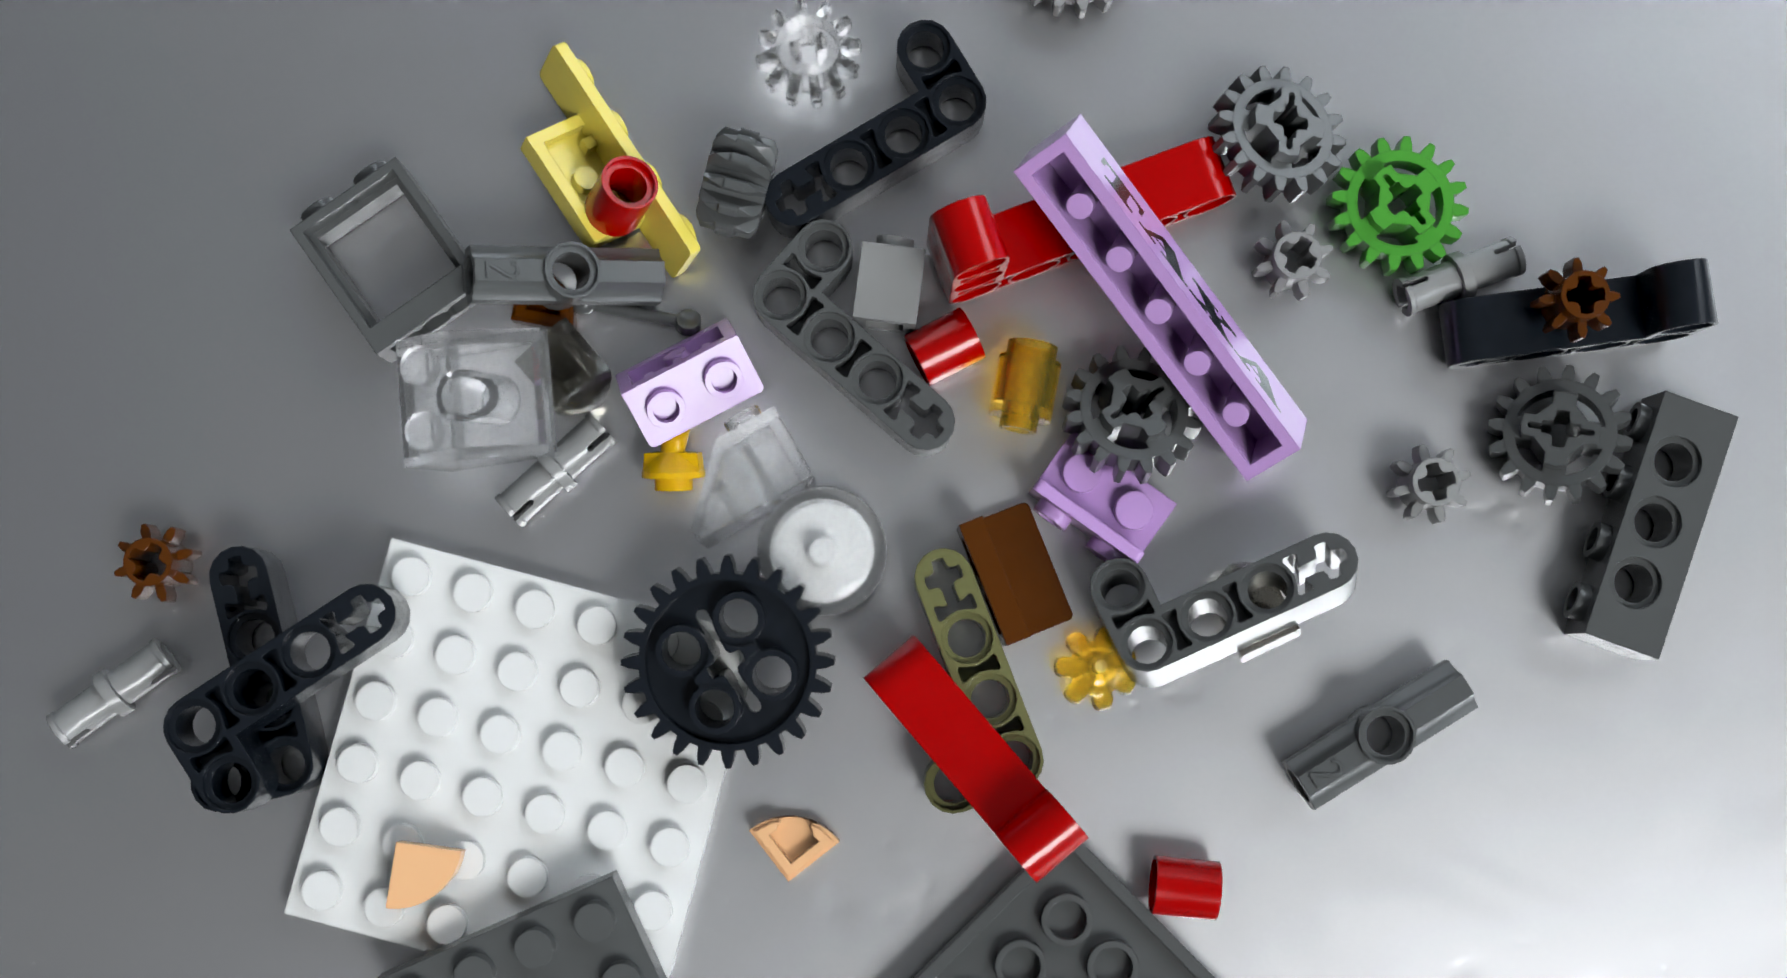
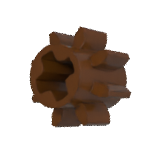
(1582, 285)
(140, 569)

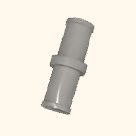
(1459, 276)
(553, 474)
(113, 693)

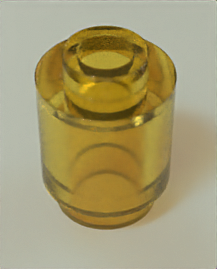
(1025, 385)

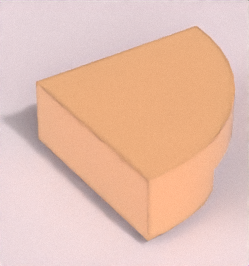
(793, 842)
(421, 872)

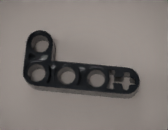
(867, 143)
(1653, 308)
(293, 682)
(302, 724)

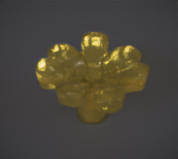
(1085, 677)

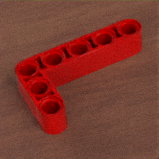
(989, 251)

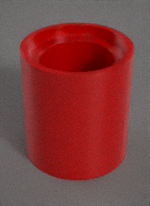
(632, 179)
(944, 346)
(1185, 887)

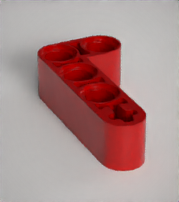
(976, 759)

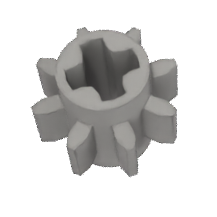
(1308, 261)
(1448, 480)

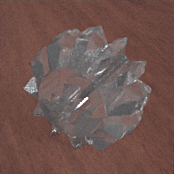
(832, 51)

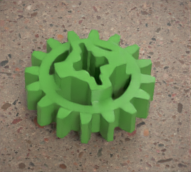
(1414, 226)

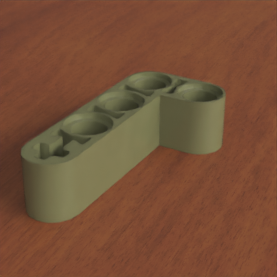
(967, 672)

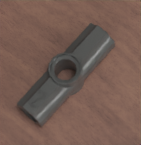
(526, 276)
(1414, 714)

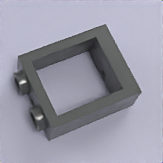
(334, 218)

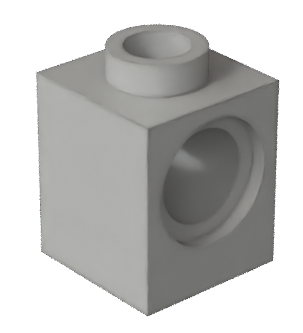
(889, 284)

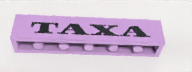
(1162, 297)

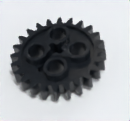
(676, 689)

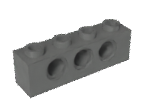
(1697, 444)

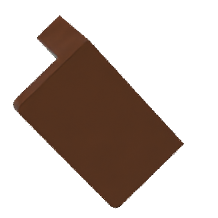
(1014, 573)

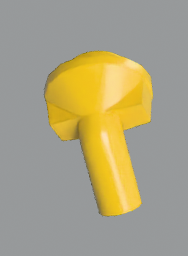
(673, 466)

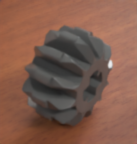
(736, 182)

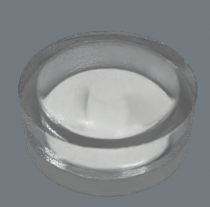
(826, 543)

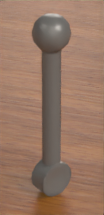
(686, 322)

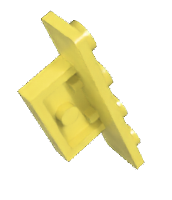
(576, 150)

